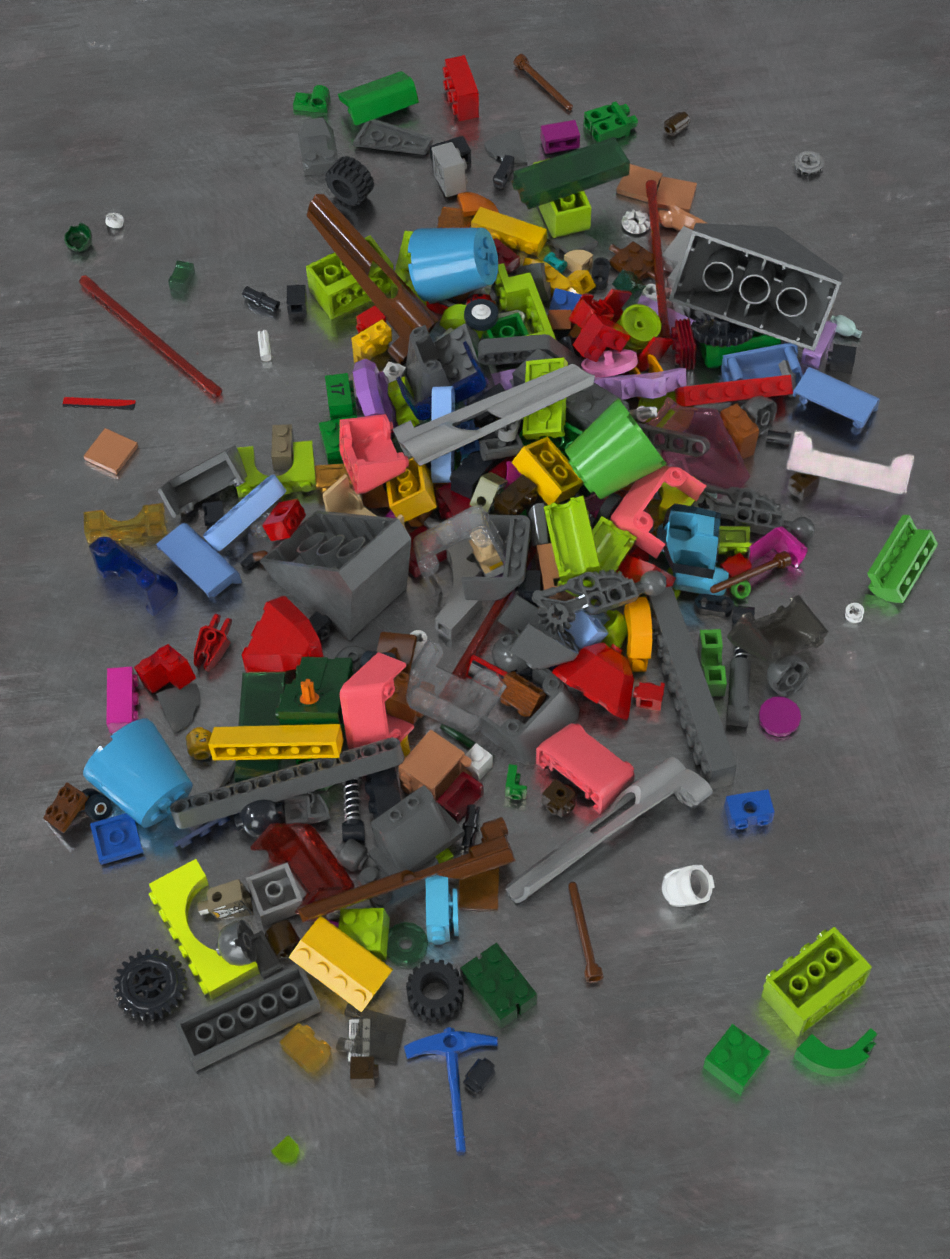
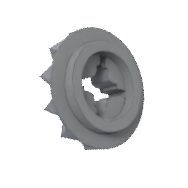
(815, 160)

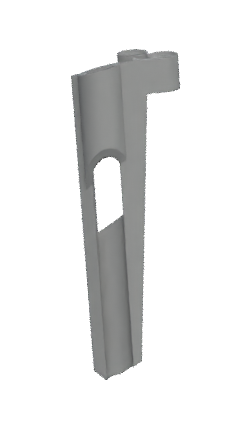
(441, 436)
(649, 790)

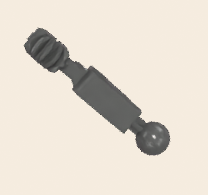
(758, 508)
(603, 583)

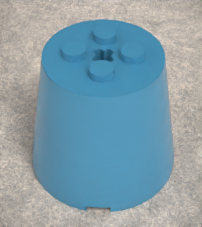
(451, 261)
(139, 773)

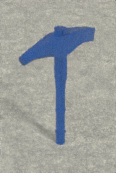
(450, 1045)

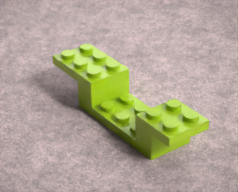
(522, 295)

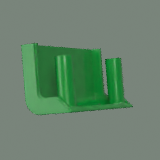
(379, 97)

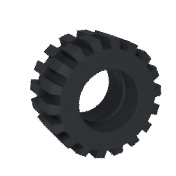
(349, 180)
(429, 974)

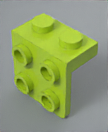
(734, 539)

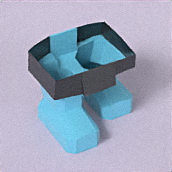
(692, 548)

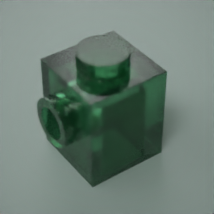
(629, 282)

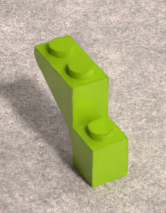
(403, 411)

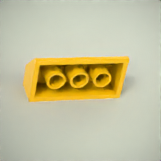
(340, 963)

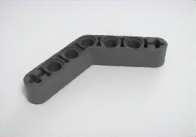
(519, 348)

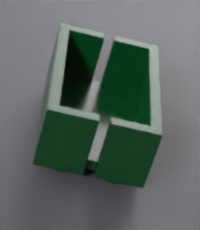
(498, 985)

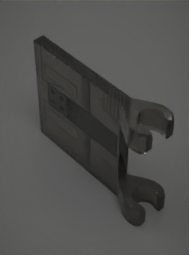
(375, 1036)

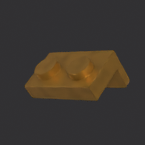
(328, 474)

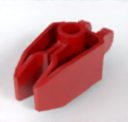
(212, 643)

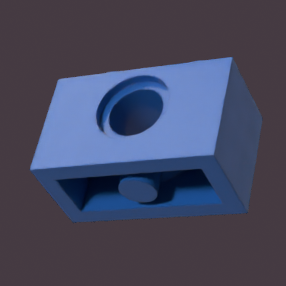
(757, 801)

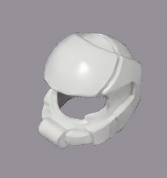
(678, 889)

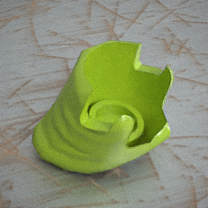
(616, 628)

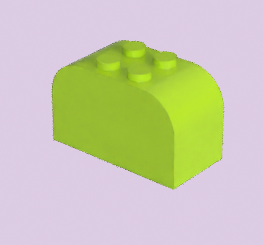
(567, 214)

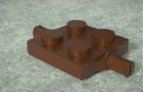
(633, 259)

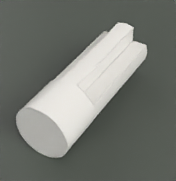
(264, 346)

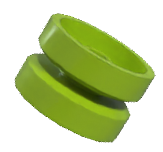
(641, 324)

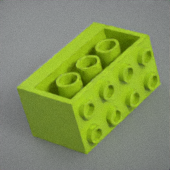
(337, 288)
(815, 980)

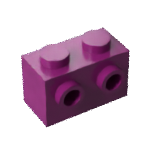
(560, 136)

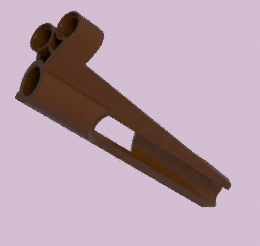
(405, 309)
(483, 857)

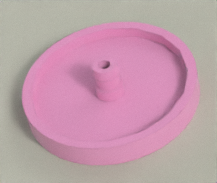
(611, 363)

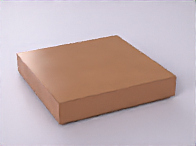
(634, 183)
(675, 192)
(111, 451)

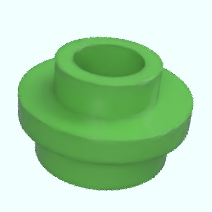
(744, 592)

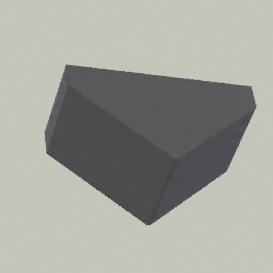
(757, 281)
(343, 566)

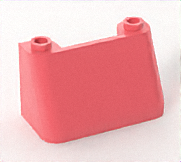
(370, 452)
(586, 765)

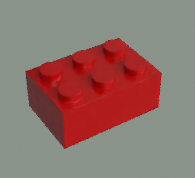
(461, 88)

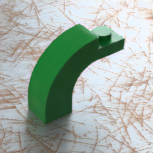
(834, 1062)

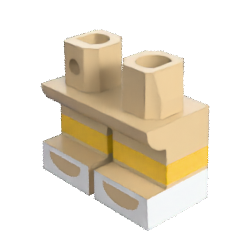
(488, 559)

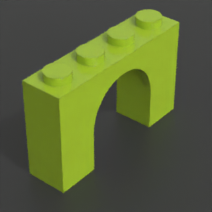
(298, 478)

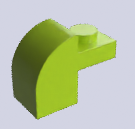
(454, 318)

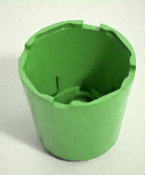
(613, 452)

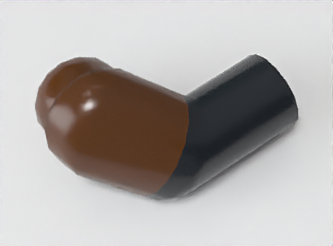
(253, 558)

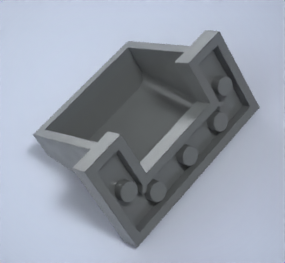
(412, 833)

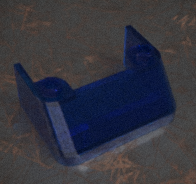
(463, 389)

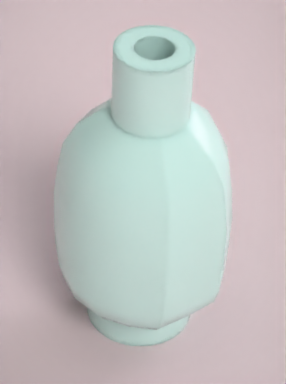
(845, 326)

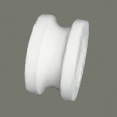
(852, 617)

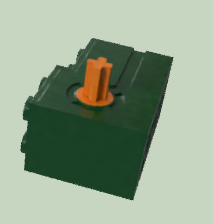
(315, 693)

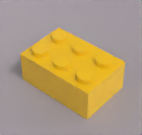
(548, 470)
(411, 492)

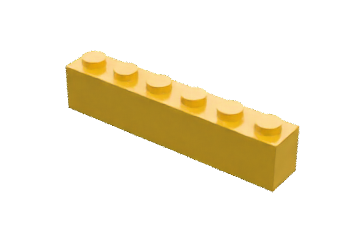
(276, 742)

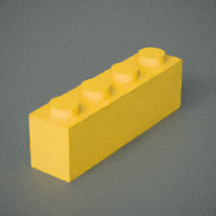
(511, 231)

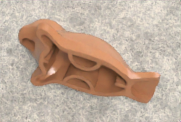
(677, 218)

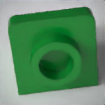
(513, 788)

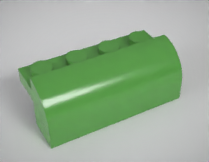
(901, 561)

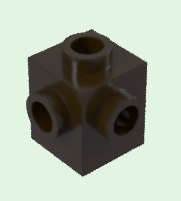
(559, 798)

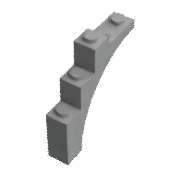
(672, 261)
(457, 609)

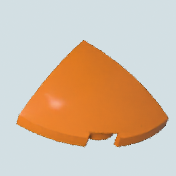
(471, 202)

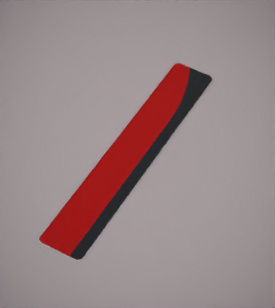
(98, 403)

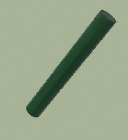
(461, 737)

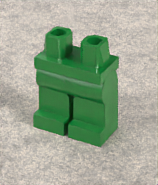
(609, 122)

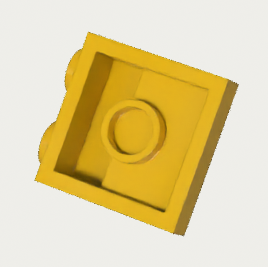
(371, 341)

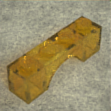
(149, 522)

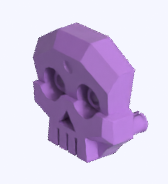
(373, 391)

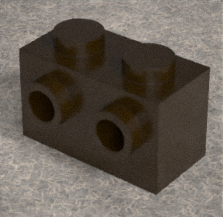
(516, 497)

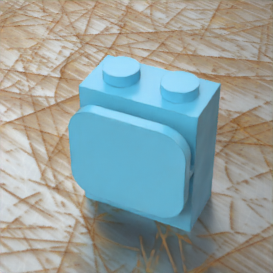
(440, 910)

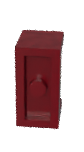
(460, 793)

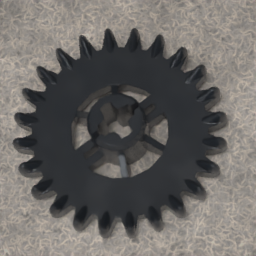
(720, 332)
(155, 999)

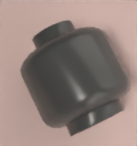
(352, 855)

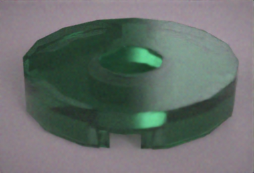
(409, 932)

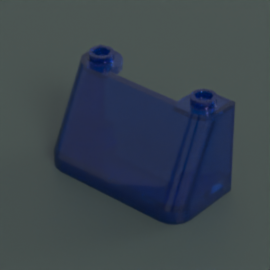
(117, 557)

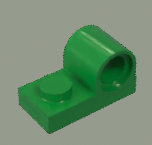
(316, 102)

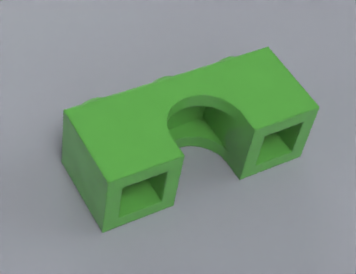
(711, 661)

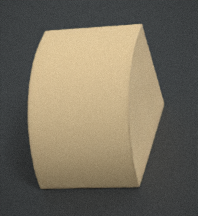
(578, 260)

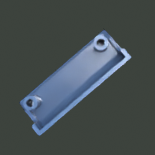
(760, 363)
(836, 396)
(198, 560)

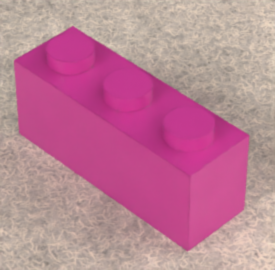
(121, 697)

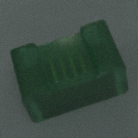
(181, 276)

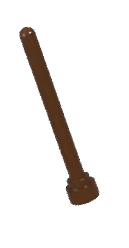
(522, 62)
(780, 560)
(593, 972)

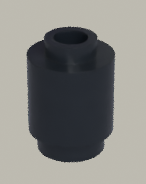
(479, 1075)

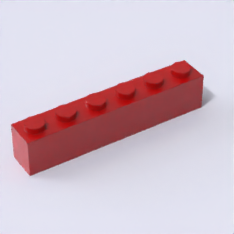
(733, 391)

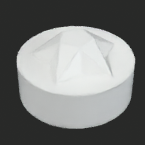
(114, 220)

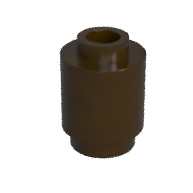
(676, 123)

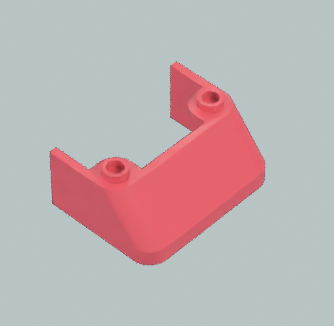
(630, 513)
(364, 703)

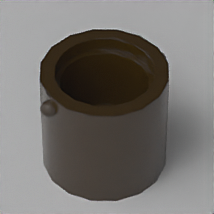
(282, 938)

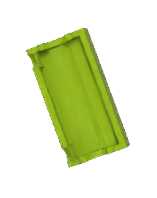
(551, 419)
(572, 538)
(611, 546)

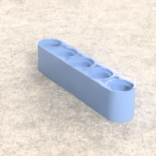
(442, 404)
(244, 513)

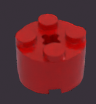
(586, 307)

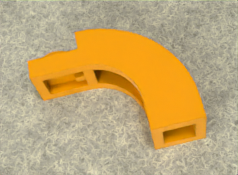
(639, 634)

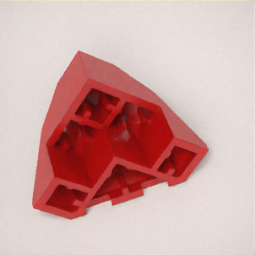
(280, 639)
(602, 677)

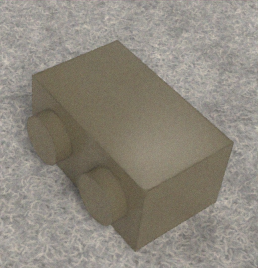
(282, 447)

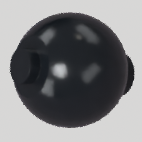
(258, 816)

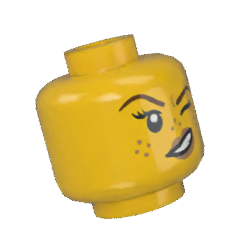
(197, 743)

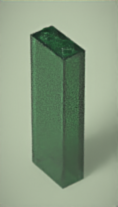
(570, 173)
(258, 708)

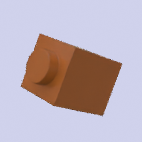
(559, 320)

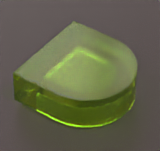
(286, 1151)

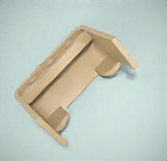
(343, 499)

